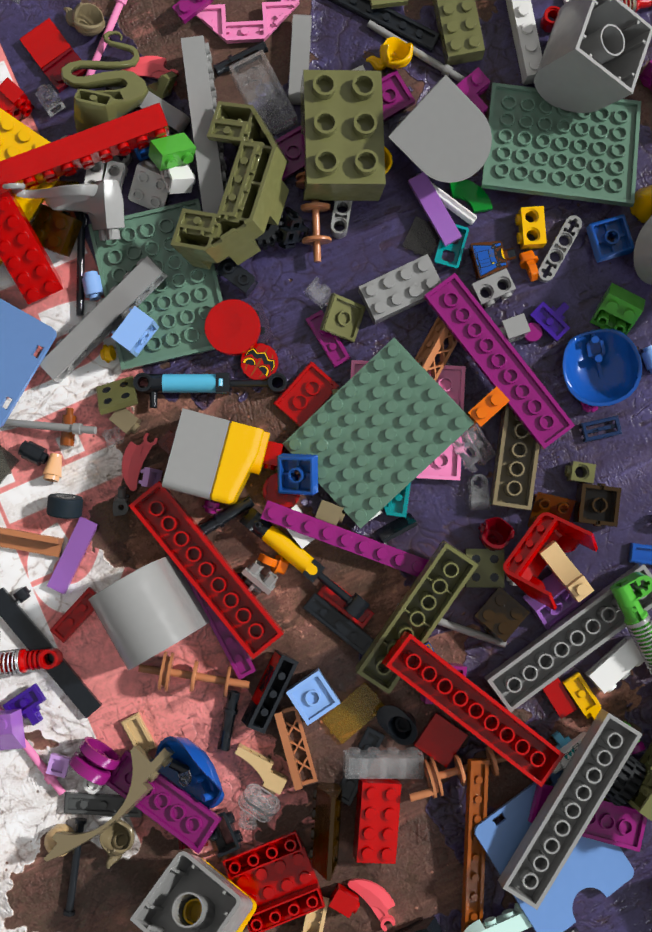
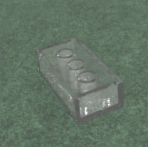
(262, 89)

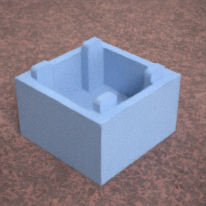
(135, 331)
(313, 696)

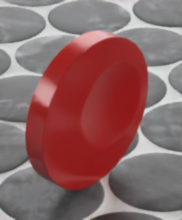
(232, 327)

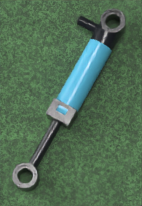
(200, 383)

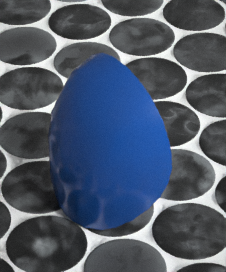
(601, 367)
(205, 782)

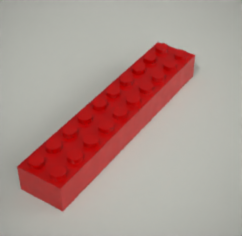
(85, 148)
(206, 569)
(473, 708)

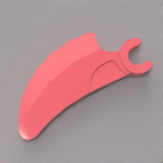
(151, 67)
(134, 459)
(376, 898)

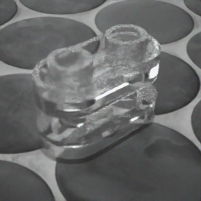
(259, 803)

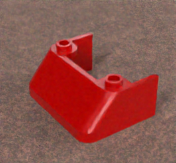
(526, 564)

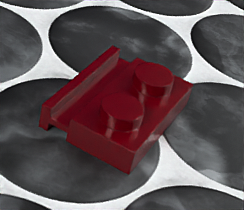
(53, 69)

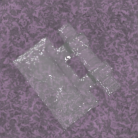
(478, 446)

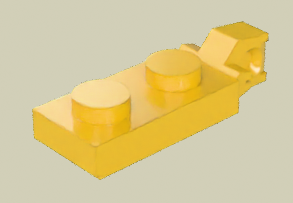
(582, 695)

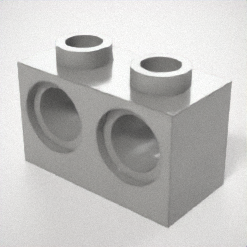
(490, 285)
(514, 327)

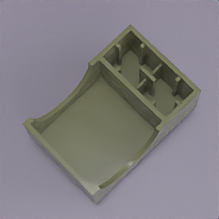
(342, 135)

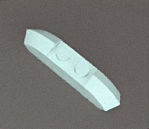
(510, 921)

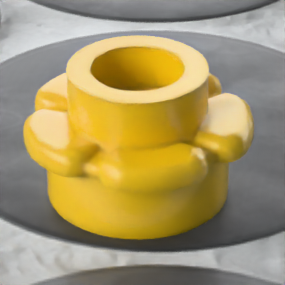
(108, 353)

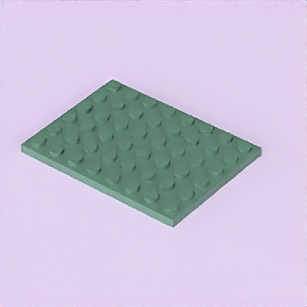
(561, 151)
(178, 302)
(379, 432)

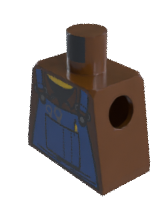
(489, 258)

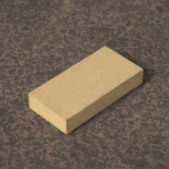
(138, 732)

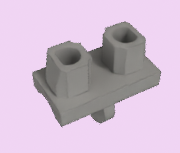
(257, 581)

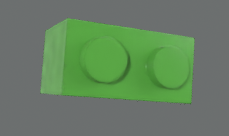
(172, 151)

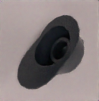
(397, 724)

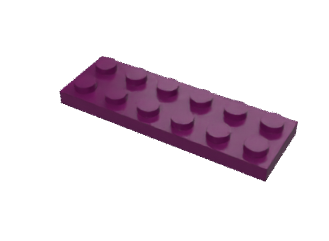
(168, 806)
(610, 824)

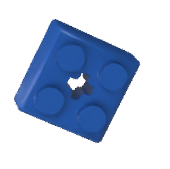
(614, 228)
(287, 479)

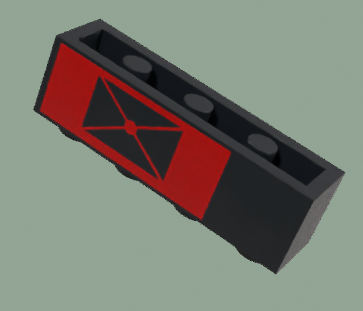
(269, 691)

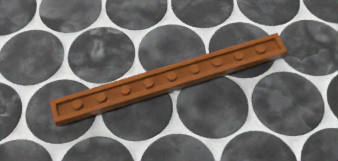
(473, 852)

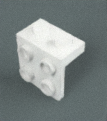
(148, 186)

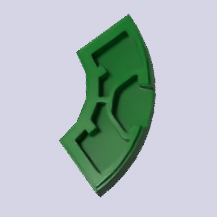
(472, 194)

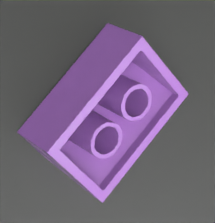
(562, 598)
(11, 730)

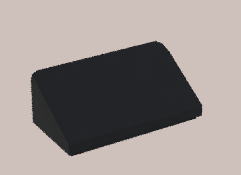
(396, 528)

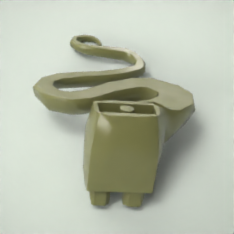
(101, 106)

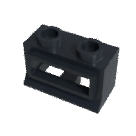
(237, 276)
(223, 848)

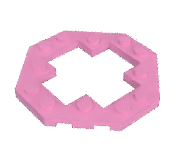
(247, 31)

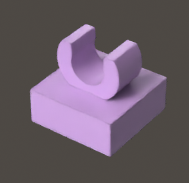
(150, 476)
(58, 765)

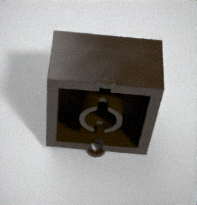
(56, 229)
(597, 505)
(501, 615)

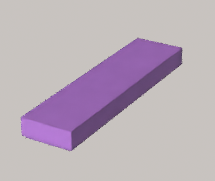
(434, 209)
(72, 555)

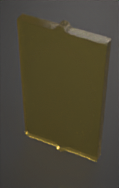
(353, 713)

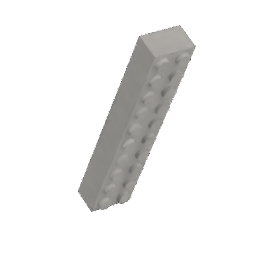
(202, 106)
(562, 646)
(569, 809)

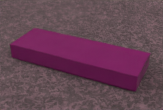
(330, 344)

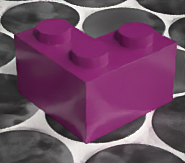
(474, 86)

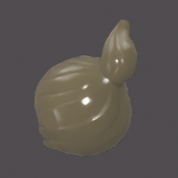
(85, 18)
(116, 841)

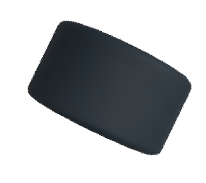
(64, 506)

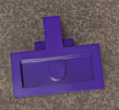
(551, 319)
(29, 703)

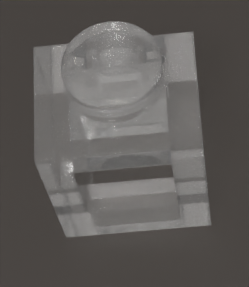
(49, 99)
(318, 293)

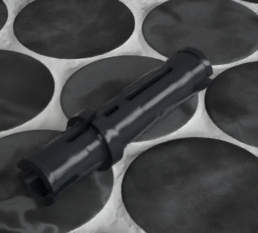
(220, 67)
(227, 515)
(230, 712)

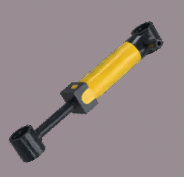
(300, 559)

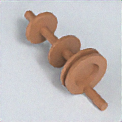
(314, 208)
(166, 671)
(434, 777)

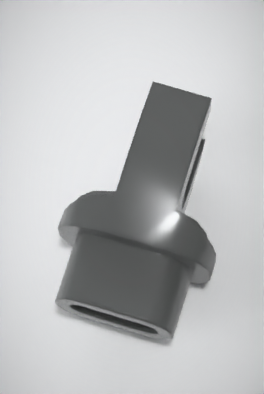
(121, 499)

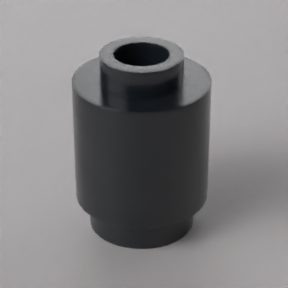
(33, 453)

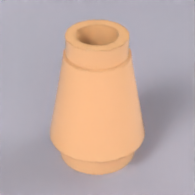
(53, 468)

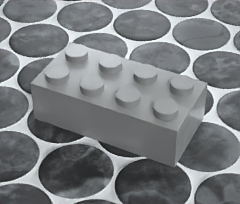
(399, 289)

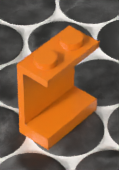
(488, 406)

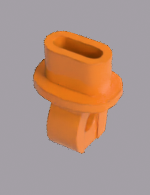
(529, 262)
(278, 563)

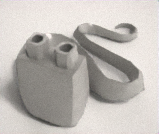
(99, 200)

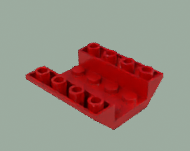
(278, 880)

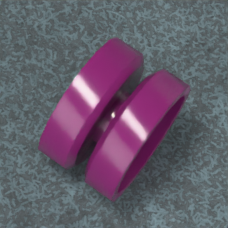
(95, 761)

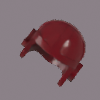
(495, 533)

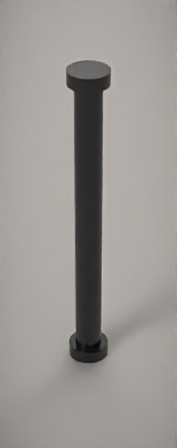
(69, 911)

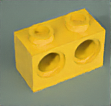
(535, 228)

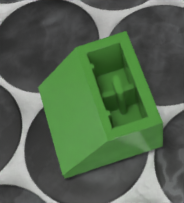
(618, 309)

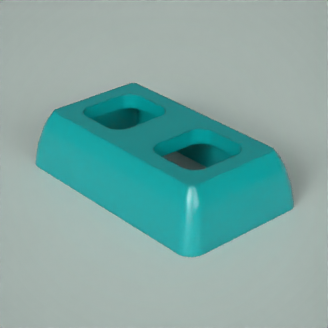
(456, 248)

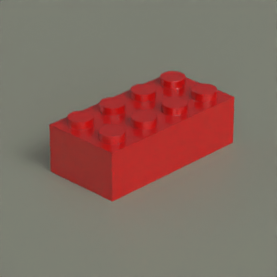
(377, 821)

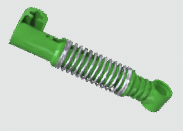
(635, 617)

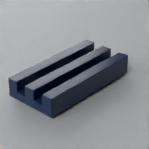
(585, 432)

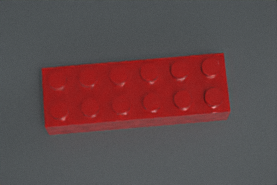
(24, 253)

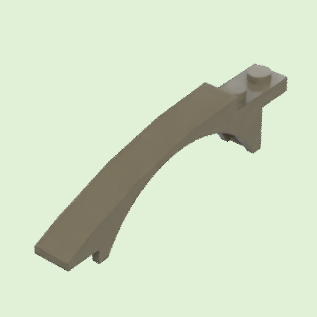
(144, 770)

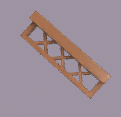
(435, 345)
(31, 542)
(288, 748)

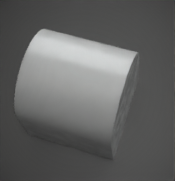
(592, 55)
(445, 134)
(148, 611)

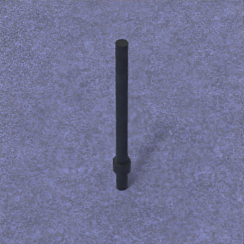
(80, 265)

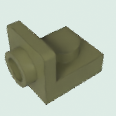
(164, 85)

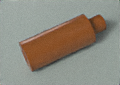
(68, 438)

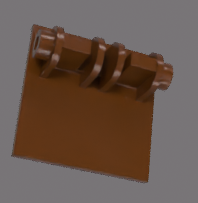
(553, 504)

